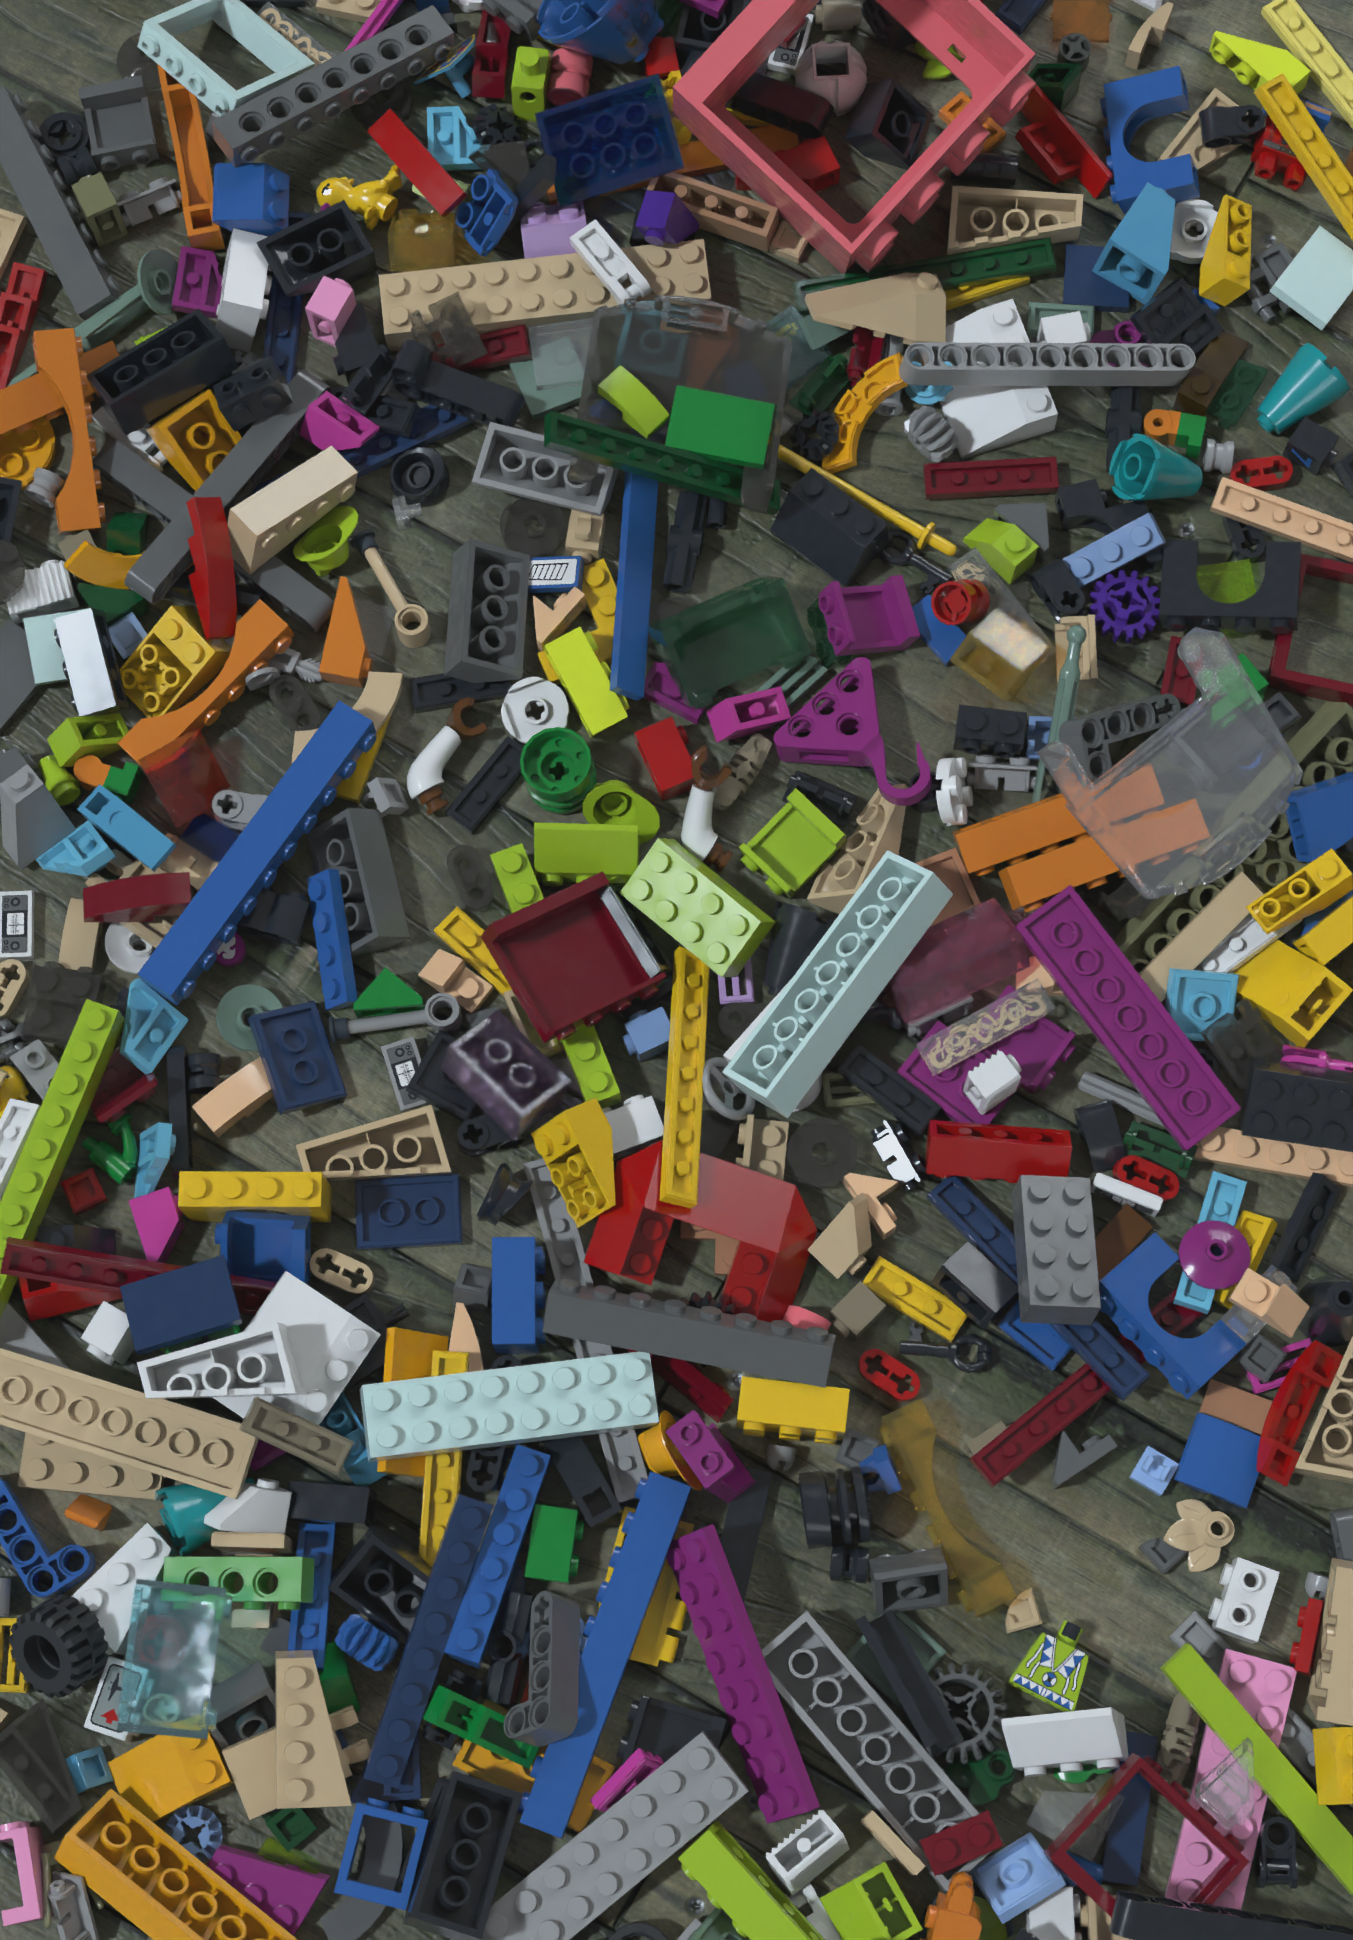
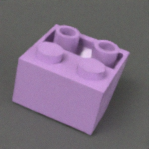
(548, 229)

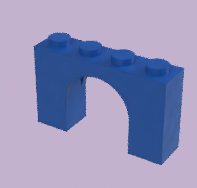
(1129, 106)
(1124, 1298)

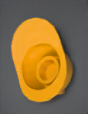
(662, 1454)

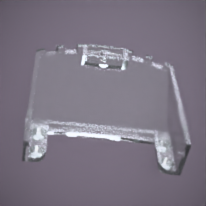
(1193, 791)

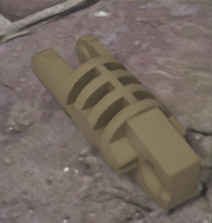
(745, 768)
(1178, 1740)

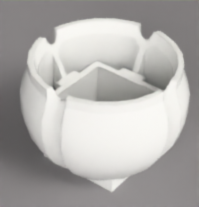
(839, 90)

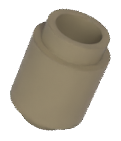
(838, 14)

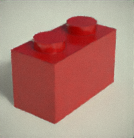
(666, 757)

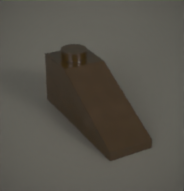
(1209, 374)

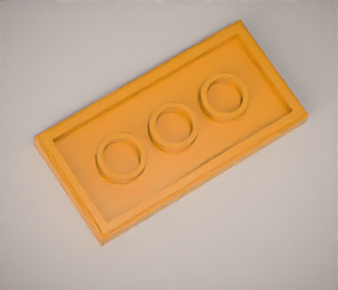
(409, 1357)
(508, 1774)

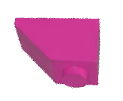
(336, 424)
(748, 714)
(158, 1222)

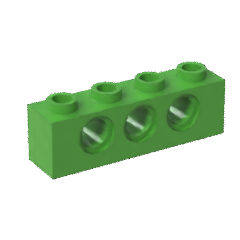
(293, 1574)

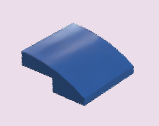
(1220, 1460)

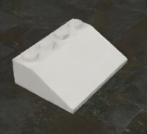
(995, 415)
(324, 1344)

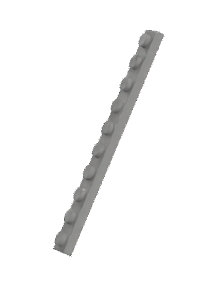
(567, 1259)

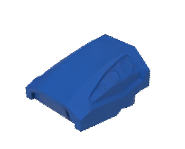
(488, 213)

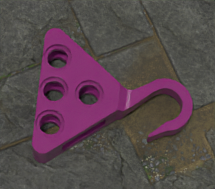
(827, 733)

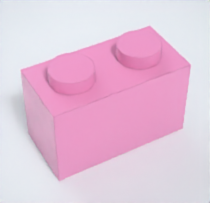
(330, 309)

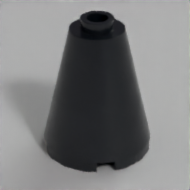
(791, 942)
(1329, 1310)

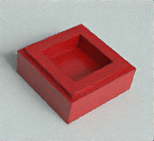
(84, 1191)

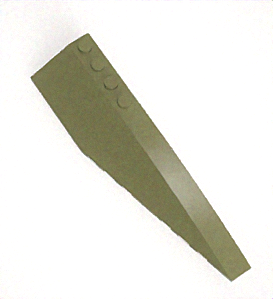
(1323, 752)

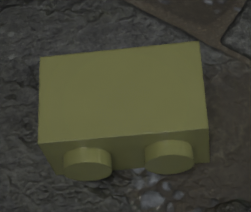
(99, 209)

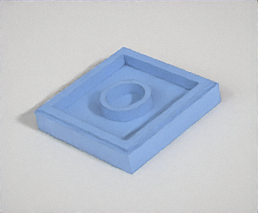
(1016, 1877)

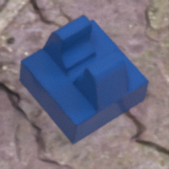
(886, 1473)

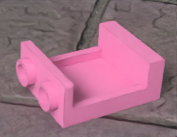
(27, 1848)

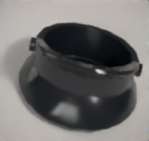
(419, 476)
(502, 1195)

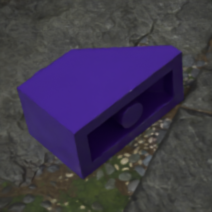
(665, 218)

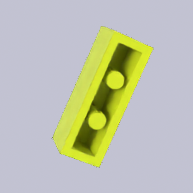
(586, 681)

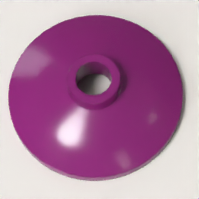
(1210, 1270)

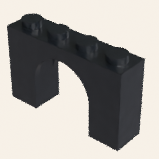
(1270, 608)

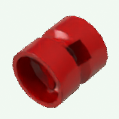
(960, 601)

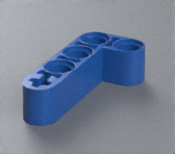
(42, 1561)

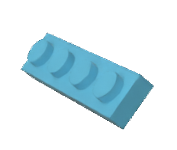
(1220, 1204)

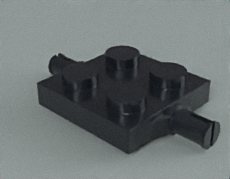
(366, 1312)

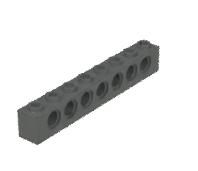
(410, 43)

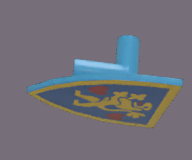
(454, 67)

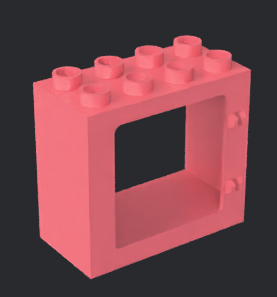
(991, 70)

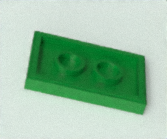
(720, 426)

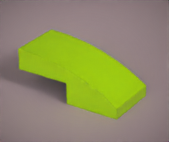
(637, 403)

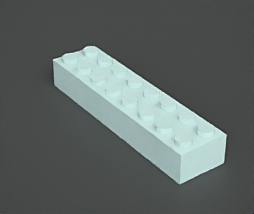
(838, 983)
(508, 1406)

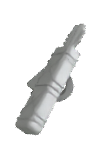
(287, 662)

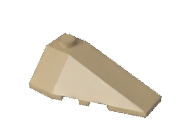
(877, 832)

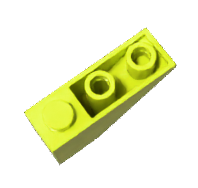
(1257, 62)

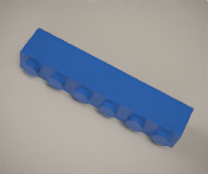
(498, 1556)

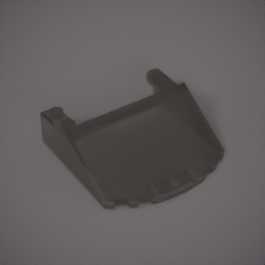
(689, 346)

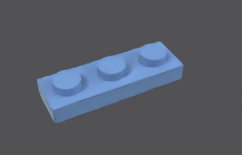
(1114, 550)

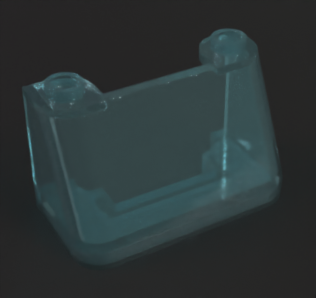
(171, 1658)

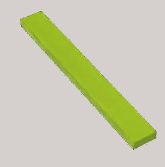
(1271, 1768)

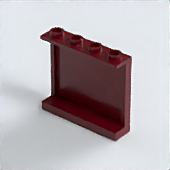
(568, 960)

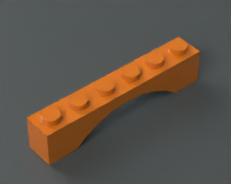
(192, 163)
(57, 361)
(257, 640)

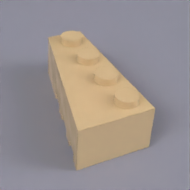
(1007, 216)
(1332, 1671)

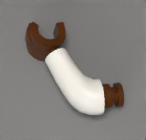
(426, 771)
(697, 831)

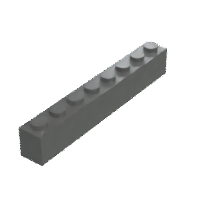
(52, 211)
(689, 1332)

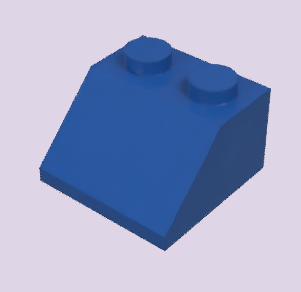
(251, 198)

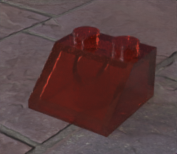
(185, 776)

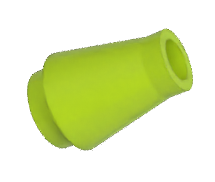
(59, 781)

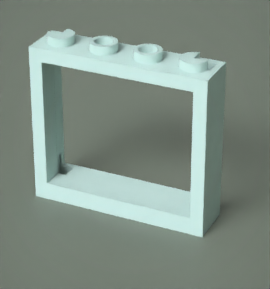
(242, 24)

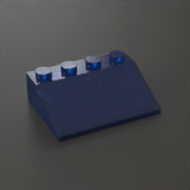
(611, 140)

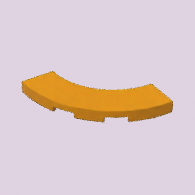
(856, 408)
(101, 566)

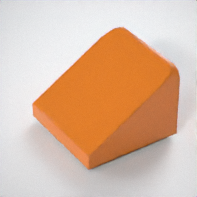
(89, 1512)

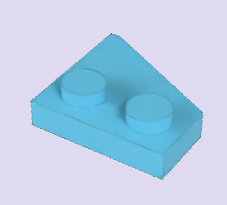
(451, 138)
(78, 853)
(148, 1027)
(154, 1152)

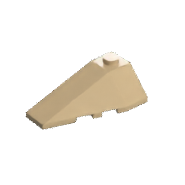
(895, 305)

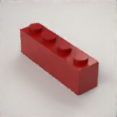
(996, 1151)

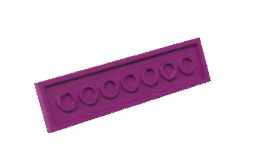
(1127, 1018)
(741, 1675)

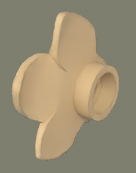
(1195, 1534)

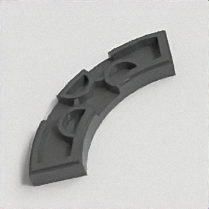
(380, 1868)

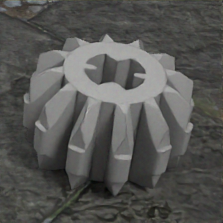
(930, 434)

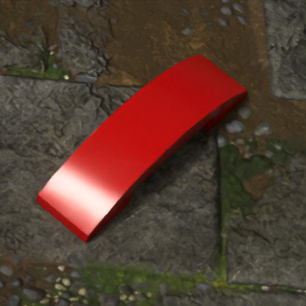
(1291, 1408)

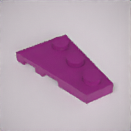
(275, 1888)

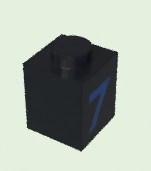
(1311, 446)

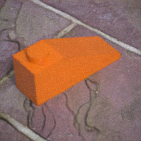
(345, 650)

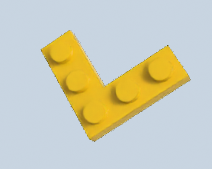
(601, 601)

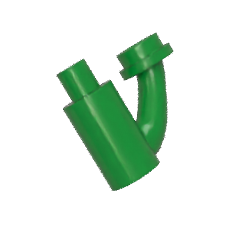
(111, 1161)

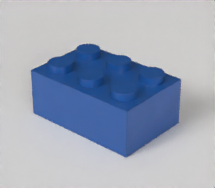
(517, 1295)

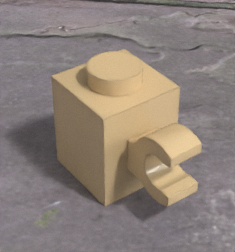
(585, 536)

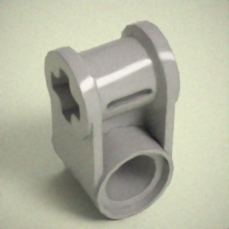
(244, 809)

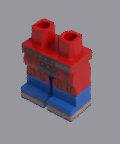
(1274, 154)

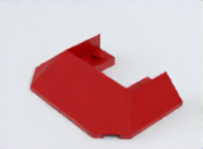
(731, 1201)

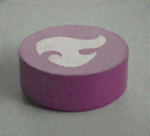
(232, 952)

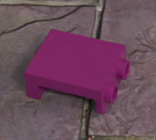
(869, 617)
(1035, 1049)
(710, 1457)

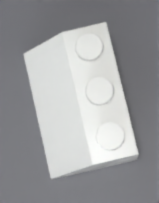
(1066, 1741)

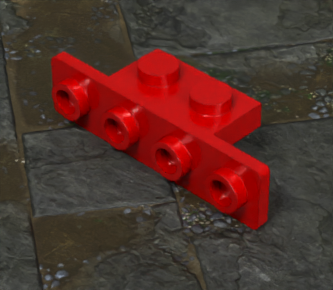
(1059, 147)

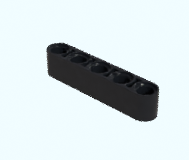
(777, 103)

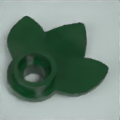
(979, 1776)

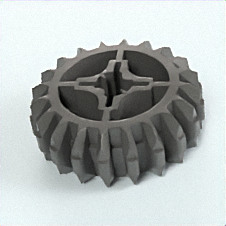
(981, 1690)

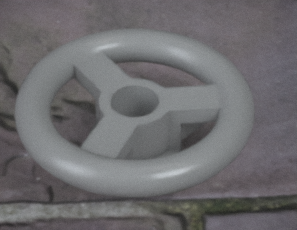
(719, 1091)

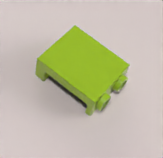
(792, 845)

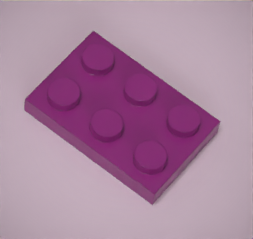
(948, 1086)

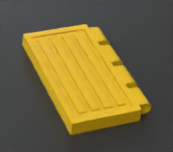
(663, 1610)

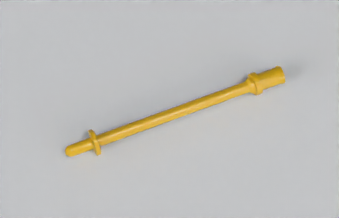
(924, 534)

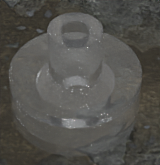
(404, 512)

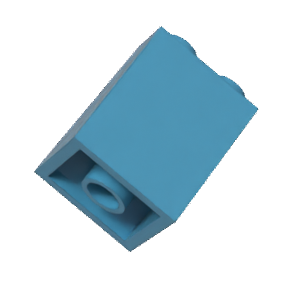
(1140, 245)

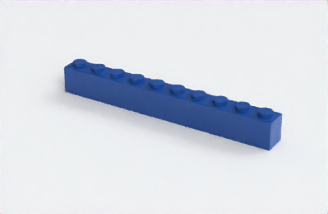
(258, 853)
(607, 1650)

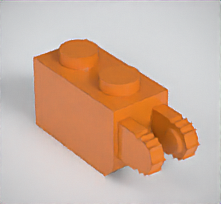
(954, 1913)

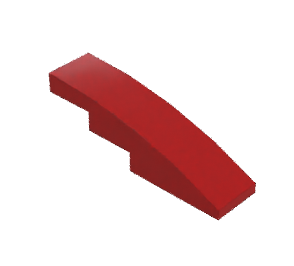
(417, 163)
(17, 316)
(214, 575)

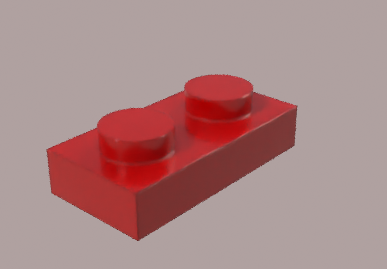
(1303, 1652)

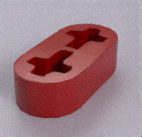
(1259, 470)
(1148, 1171)
(893, 1368)

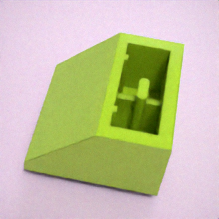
(871, 1907)

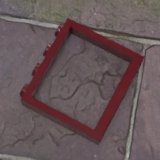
(1303, 683)
(1177, 1796)

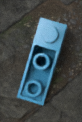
(126, 828)
(345, 1422)

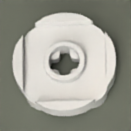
(1187, 214)
(518, 703)
(954, 793)

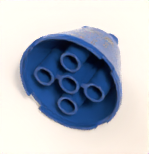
(601, 28)

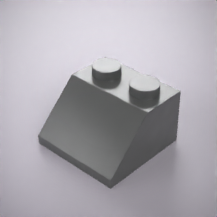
(909, 1581)
(243, 1705)

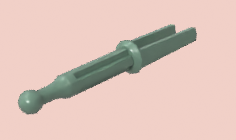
(103, 324)
(1065, 696)

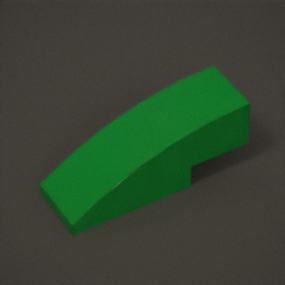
(476, 1725)

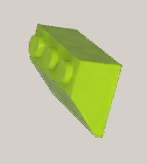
(582, 850)

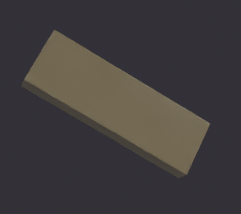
(296, 1435)

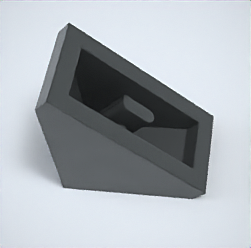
(1031, 520)

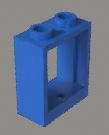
(374, 1893)

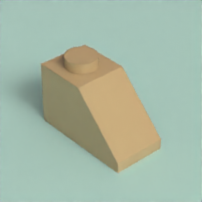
(845, 1239)

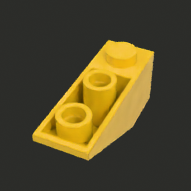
(1228, 253)
(1303, 893)

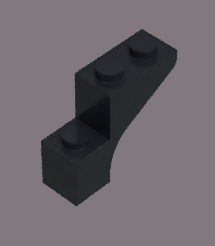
(1087, 507)

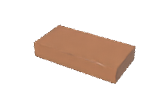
(1235, 1406)

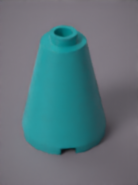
(1301, 390)
(1152, 471)
(185, 1514)

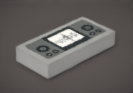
(402, 1061)

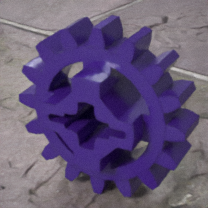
(1141, 610)

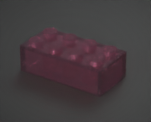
(957, 960)

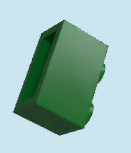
(553, 1544)

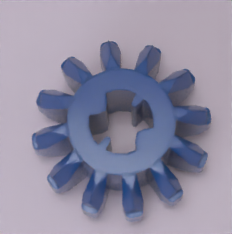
(366, 1642)

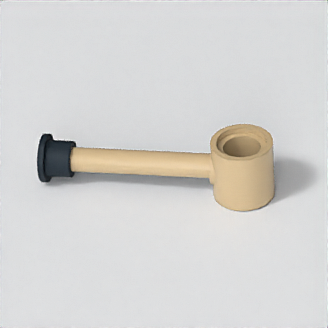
(405, 612)

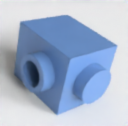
(647, 1033)

